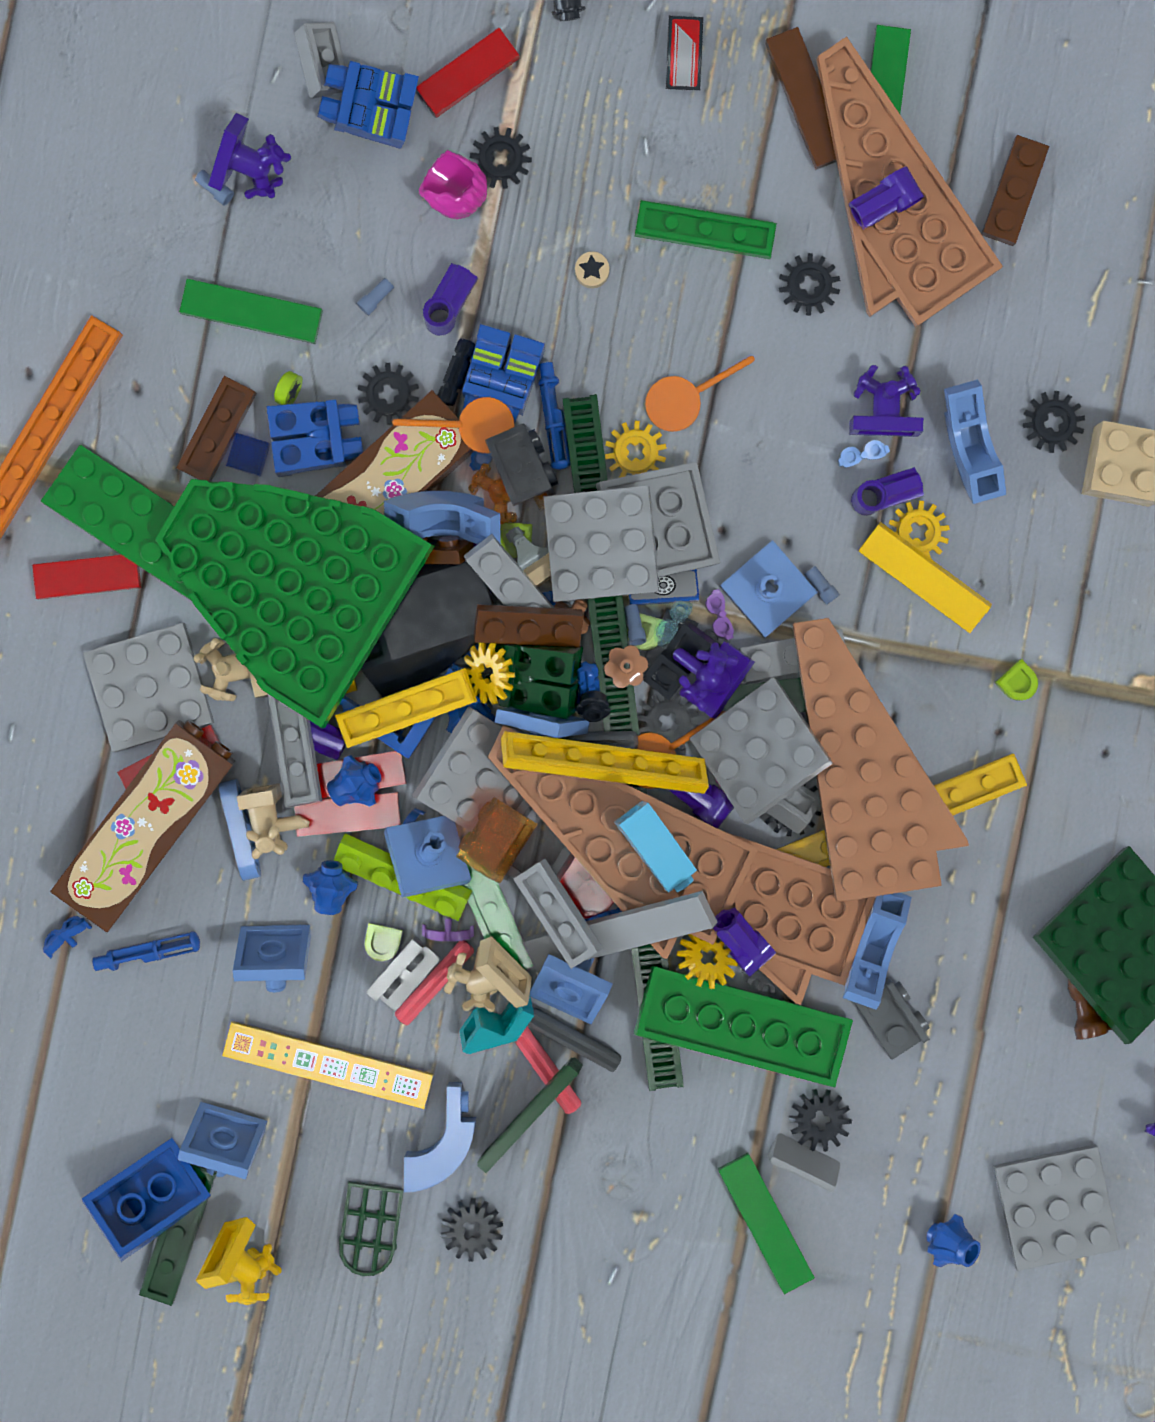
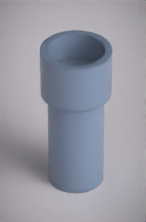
(223, 196)
(369, 302)
(826, 591)
(636, 633)

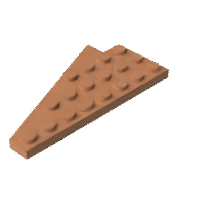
(912, 256)
(875, 797)
(583, 819)
(798, 916)

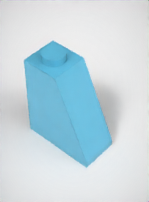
(656, 847)

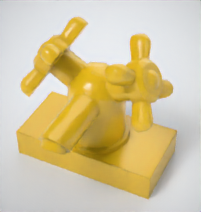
(231, 1263)

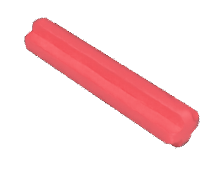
(431, 985)
(546, 1069)

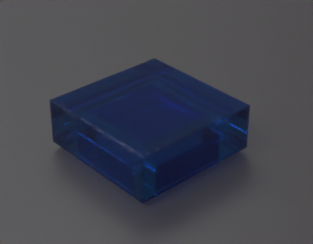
(248, 454)

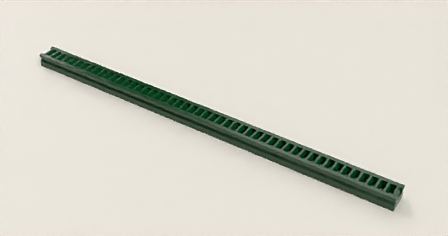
(610, 632)

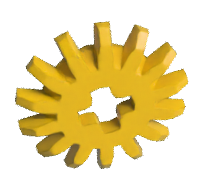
(635, 437)
(921, 517)
(500, 675)
(709, 971)

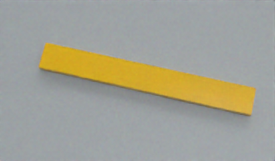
(957, 793)

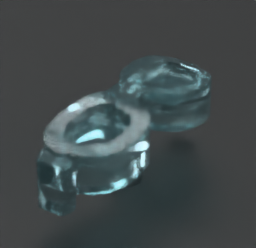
(668, 628)

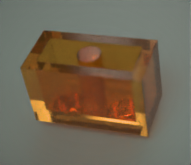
(496, 839)

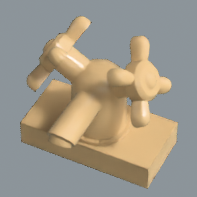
(226, 670)
(264, 819)
(492, 972)

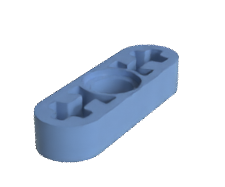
(238, 825)

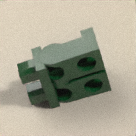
(543, 678)

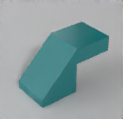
(489, 1029)

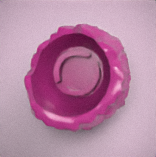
(454, 186)

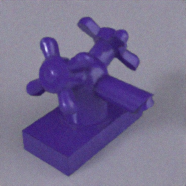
(248, 161)
(886, 406)
(714, 680)

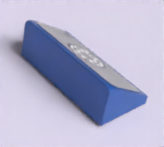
(672, 588)

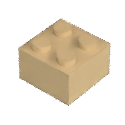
(1121, 464)

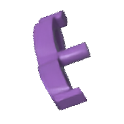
(716, 605)
(447, 935)

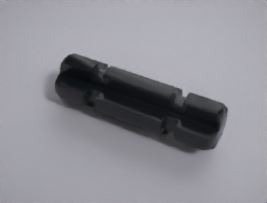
(456, 371)

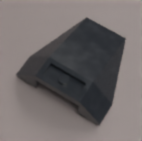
(428, 628)

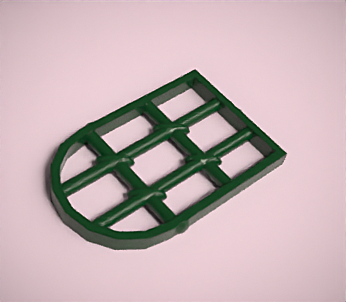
(381, 1216)

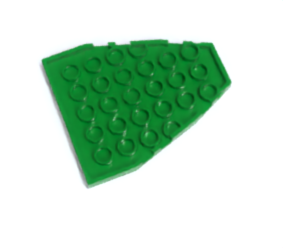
(291, 583)

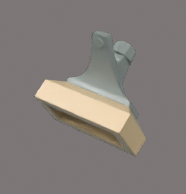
(531, 558)

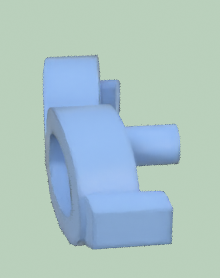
(872, 451)

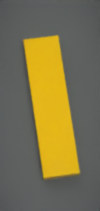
(925, 577)
(406, 708)

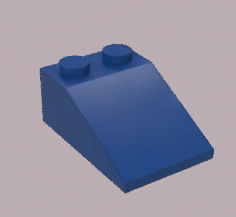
(145, 1199)

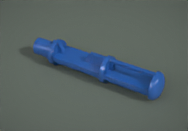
(553, 417)
(147, 951)

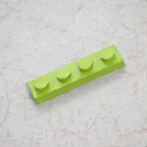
(377, 867)

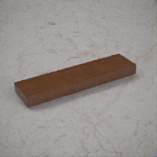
(803, 94)

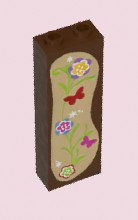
(402, 459)
(143, 824)

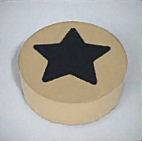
(592, 269)

